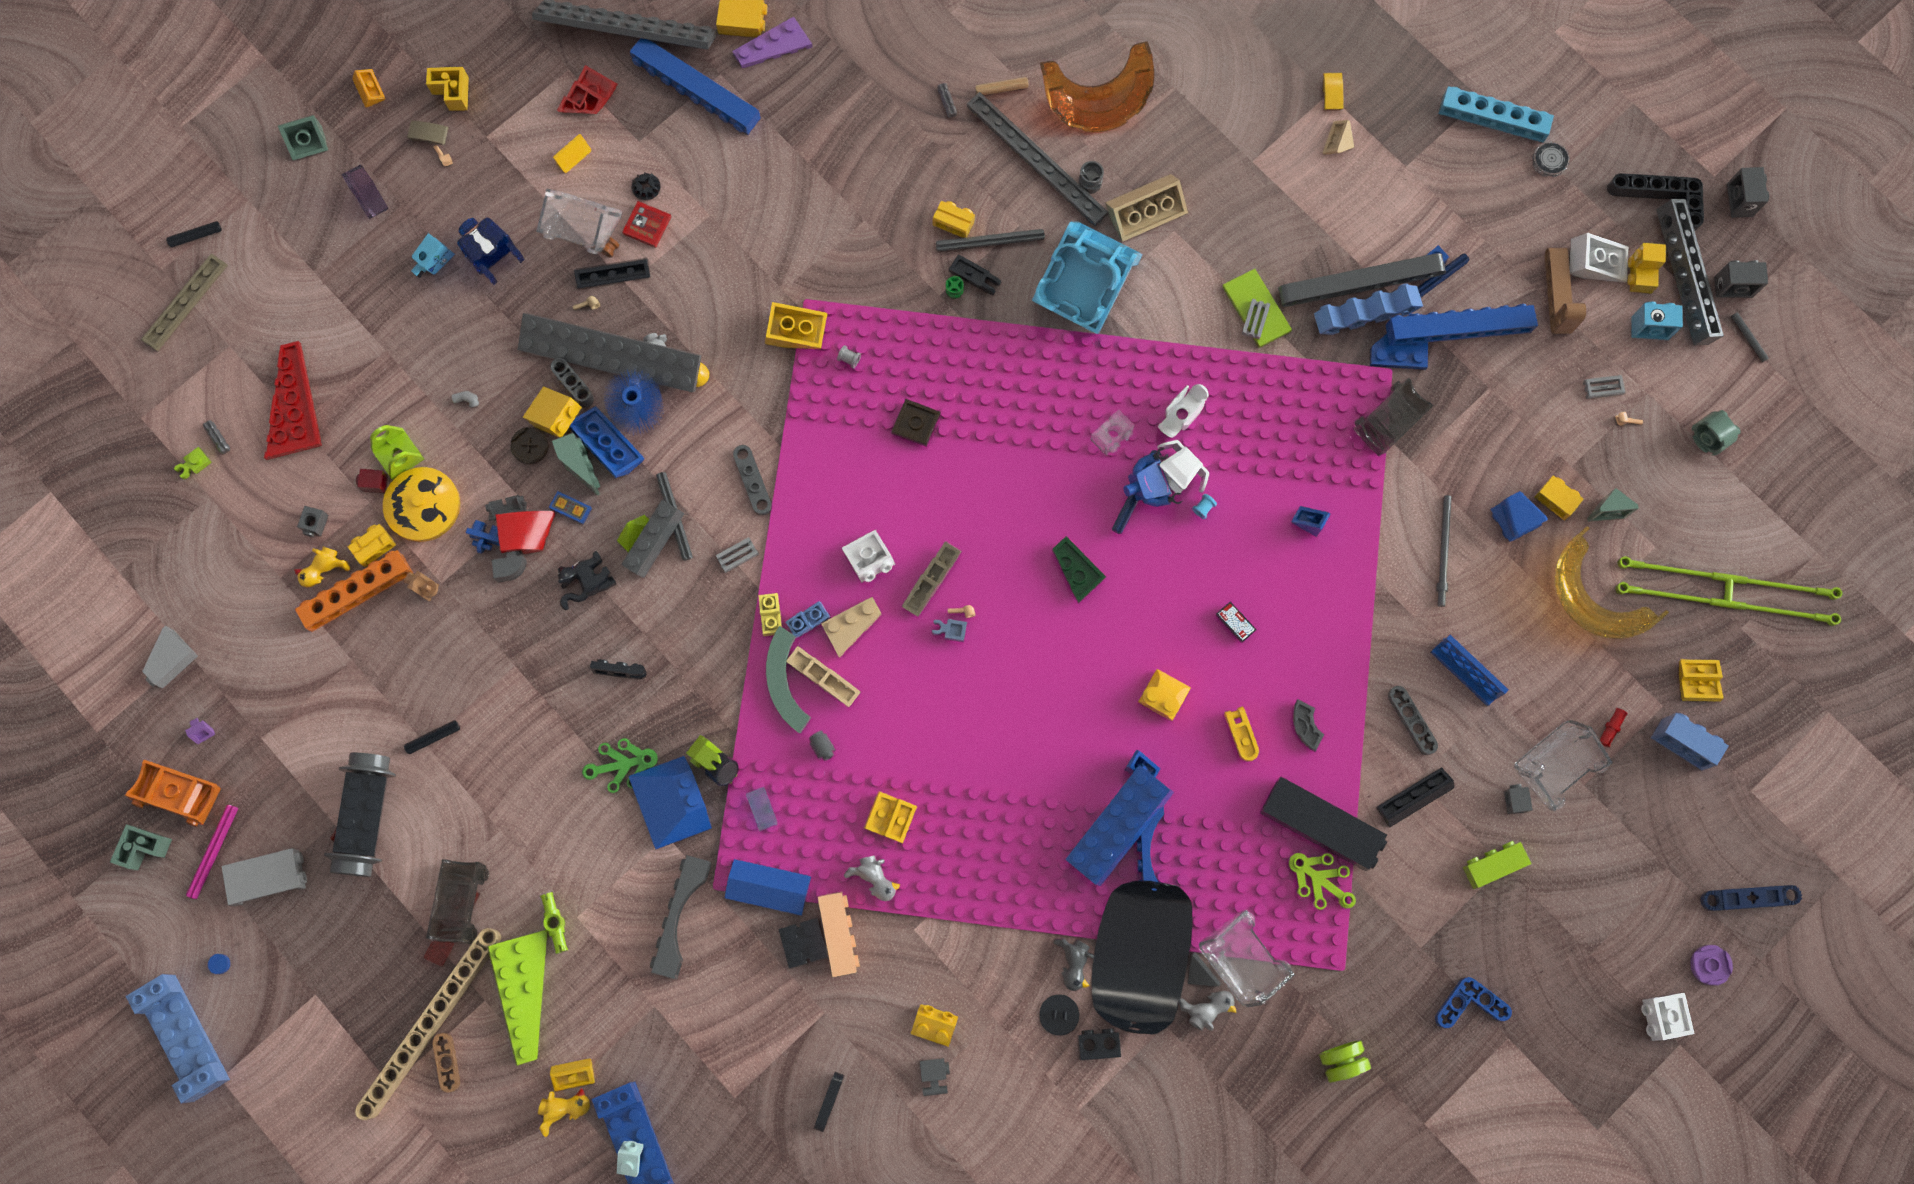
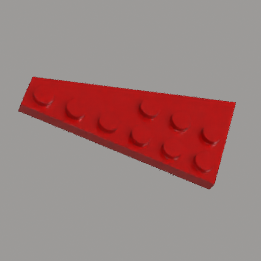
(292, 408)

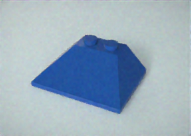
(670, 802)

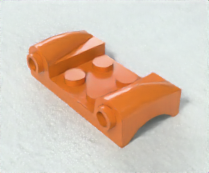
(174, 792)

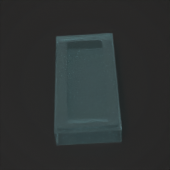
(761, 808)

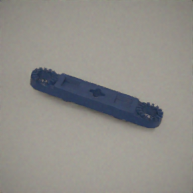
(1737, 898)

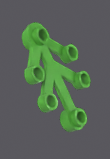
(623, 763)

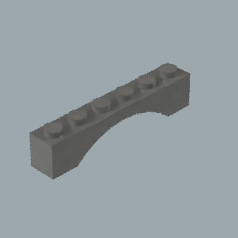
(668, 958)

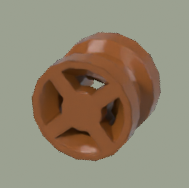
(610, 247)

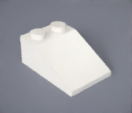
(1598, 258)

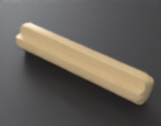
(1002, 86)

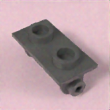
(514, 504)

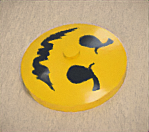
(421, 504)

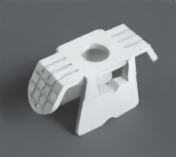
(1192, 403)
(1182, 467)

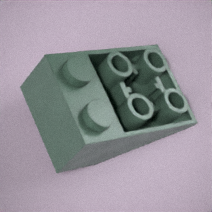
(573, 457)

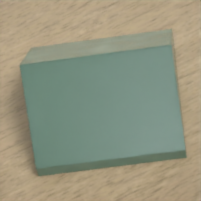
(303, 137)
(1613, 506)

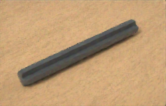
(679, 530)

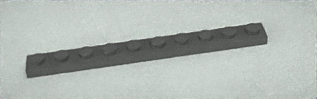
(1037, 159)

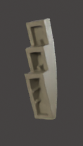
(931, 579)

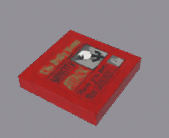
(646, 224)

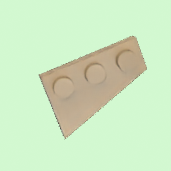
(849, 625)

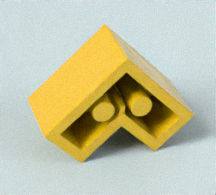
(451, 83)
(1645, 267)

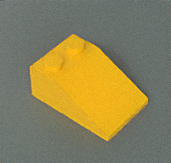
(795, 327)

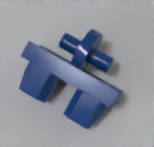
(477, 533)

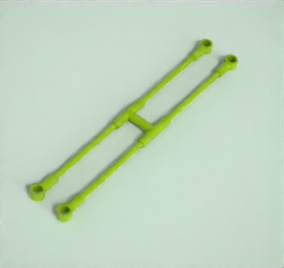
(1728, 594)

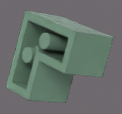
(135, 844)

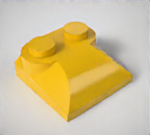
(1164, 695)

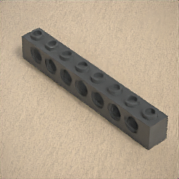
(1689, 272)

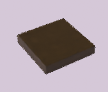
(916, 422)

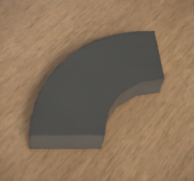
(1305, 726)

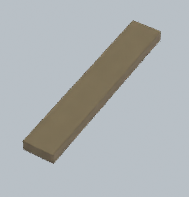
(184, 302)

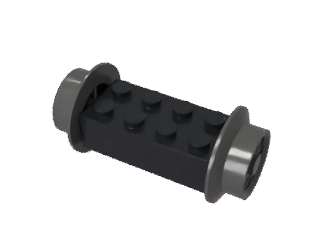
(360, 814)

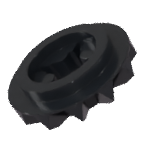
(649, 192)

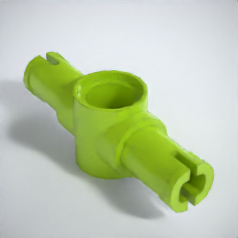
(550, 913)

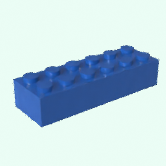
(1119, 826)

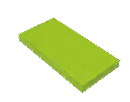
(1249, 287)

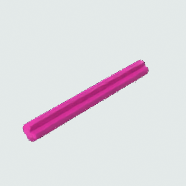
(211, 852)

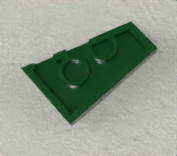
(1077, 569)

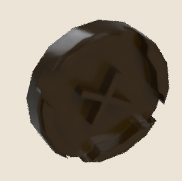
(529, 445)

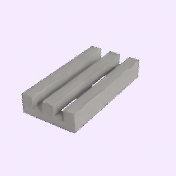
(1260, 304)
(1589, 389)
(732, 549)

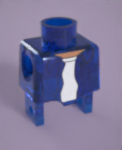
(485, 245)

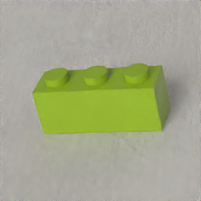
(1496, 864)

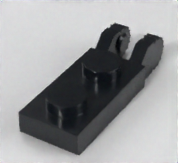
(974, 274)
(619, 669)

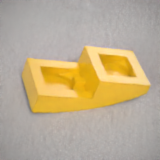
(1333, 91)

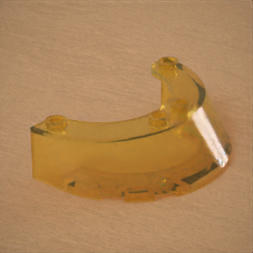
(1584, 610)

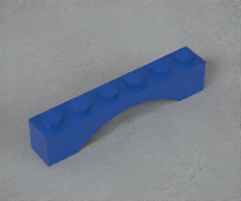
(1143, 846)

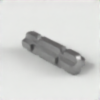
(947, 100)
(216, 437)

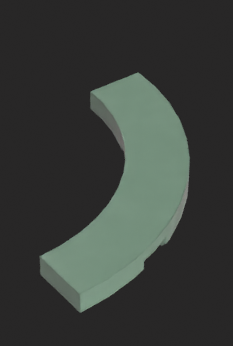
(778, 683)

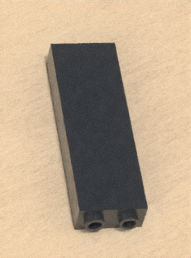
(1324, 824)

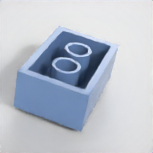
(1690, 741)

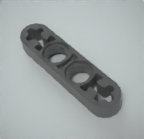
(1409, 722)

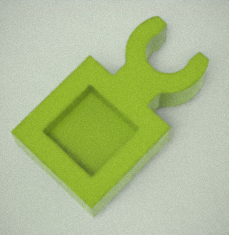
(194, 461)

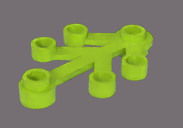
(1319, 879)

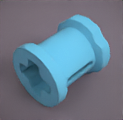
(1204, 506)

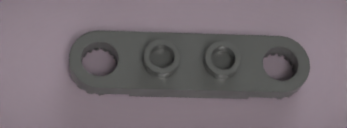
(752, 480)

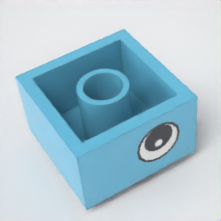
(1656, 321)

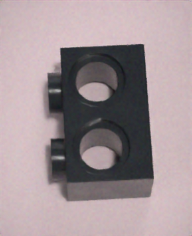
(1099, 1050)

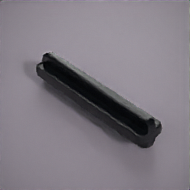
(194, 234)
(432, 737)

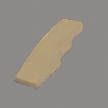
(823, 676)

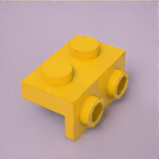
(934, 1025)

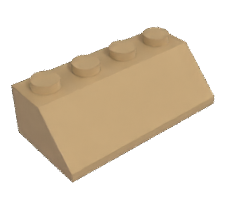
(1147, 207)

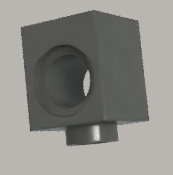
(309, 514)
(1518, 799)

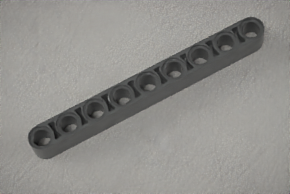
(1362, 280)

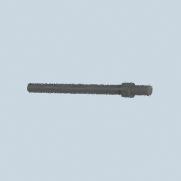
(1442, 586)

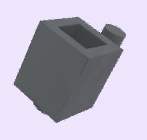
(932, 1071)

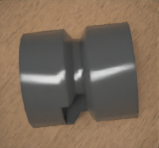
(1091, 176)

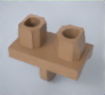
(421, 585)

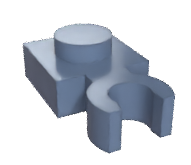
(953, 630)

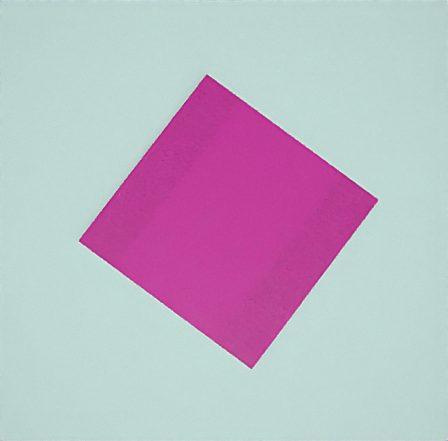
(1038, 710)

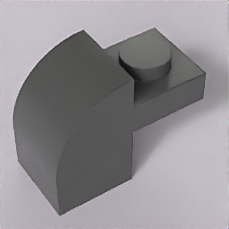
(509, 568)

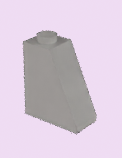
(167, 658)

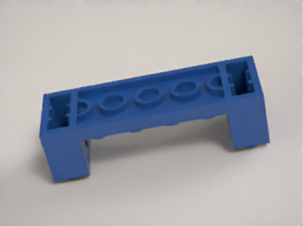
(629, 1121)

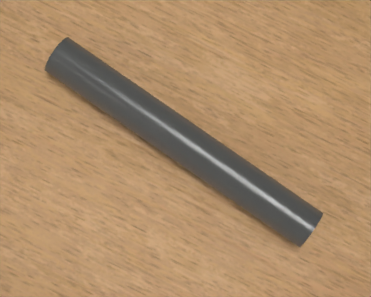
(1750, 337)

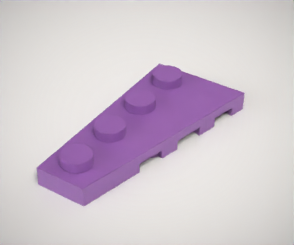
(782, 39)

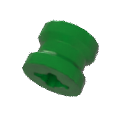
(954, 283)

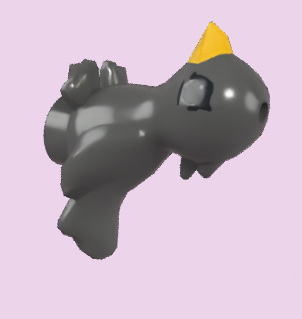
(1076, 956)

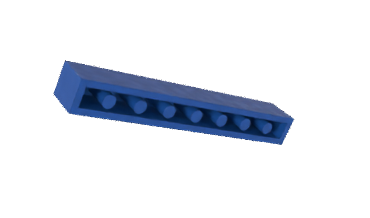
(695, 85)
(1461, 325)

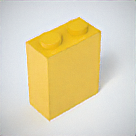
(741, 17)
(552, 412)

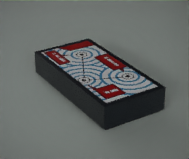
(1236, 622)

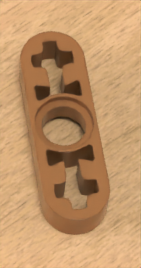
(438, 1058)

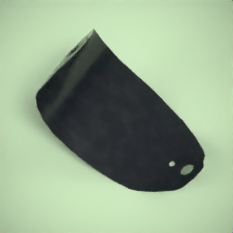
(1142, 956)

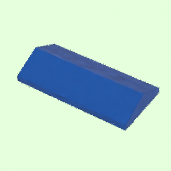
(606, 442)
(767, 887)

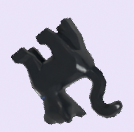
(589, 581)

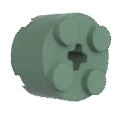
(1715, 432)

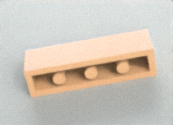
(837, 934)

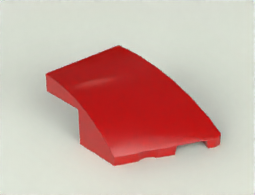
(588, 93)
(524, 530)

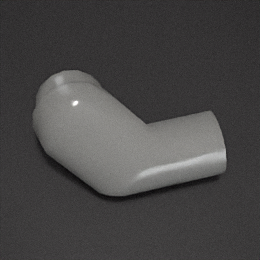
(466, 396)

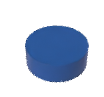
(219, 964)

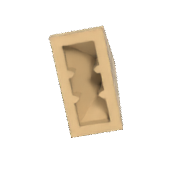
(1339, 138)

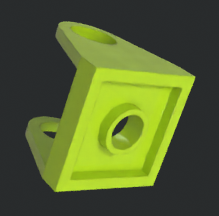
(391, 441)

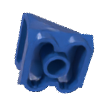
(1517, 516)

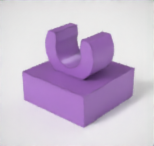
(199, 731)

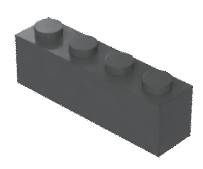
(652, 539)

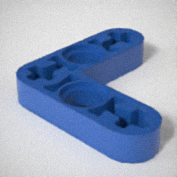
(1466, 997)

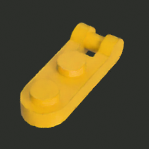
(1242, 734)

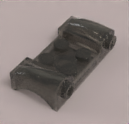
(1392, 417)
(455, 902)

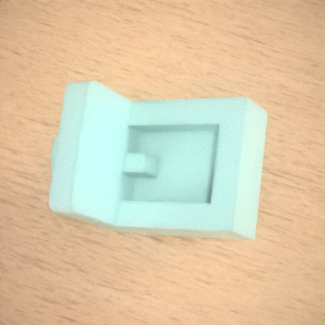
(629, 1158)

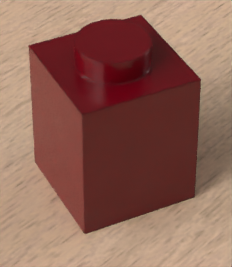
(372, 481)

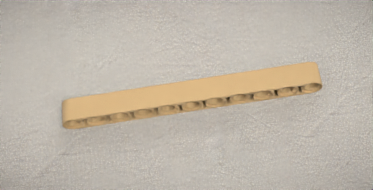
(426, 1034)

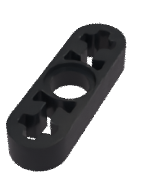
(829, 1101)

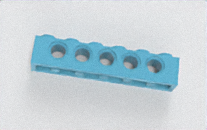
(1502, 121)

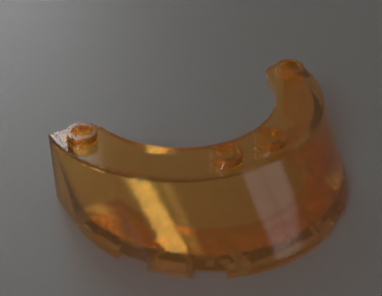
(1104, 105)

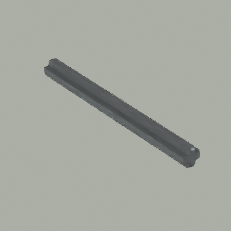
(989, 240)

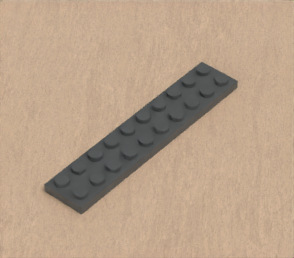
(625, 24)
(609, 352)

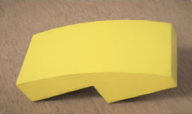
(770, 613)

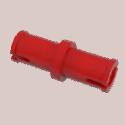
(1613, 727)

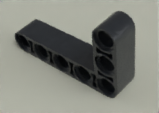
(1663, 190)

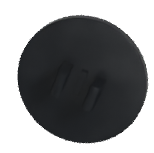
(1059, 1015)

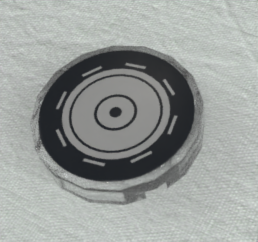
(1550, 159)

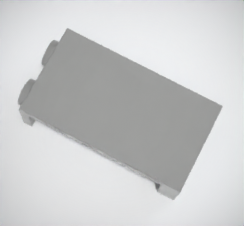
(263, 876)

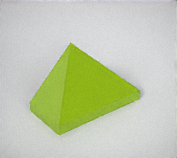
(631, 532)

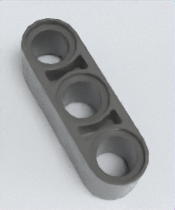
(568, 375)

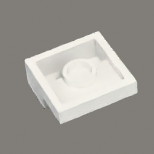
(868, 556)
(1667, 1017)

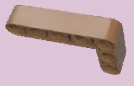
(1562, 312)

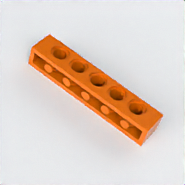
(348, 601)

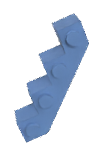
(1358, 312)

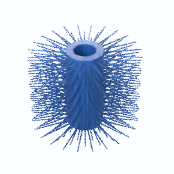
(634, 402)

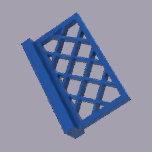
(1469, 670)

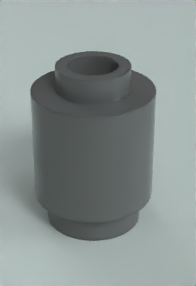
(822, 746)

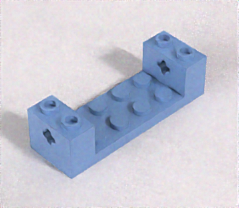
(180, 1037)

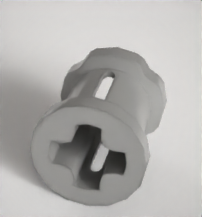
(849, 356)

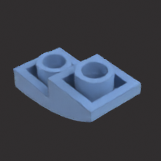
(808, 620)

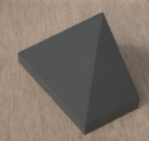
(1200, 974)

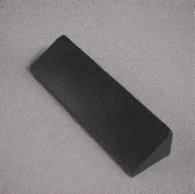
(612, 273)
(1416, 797)

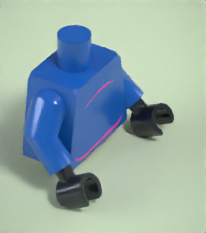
(1150, 482)

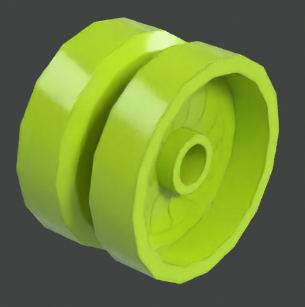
(1346, 1065)

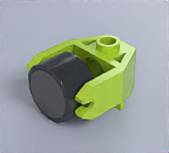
(717, 765)

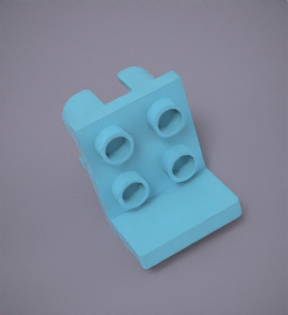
(1085, 276)

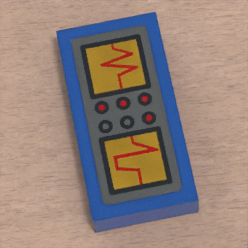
(570, 507)

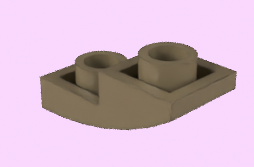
(427, 132)

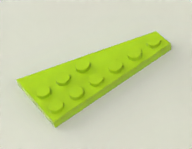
(519, 980)

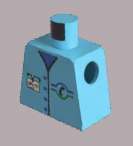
(430, 256)

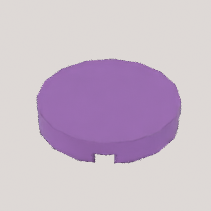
(1711, 965)

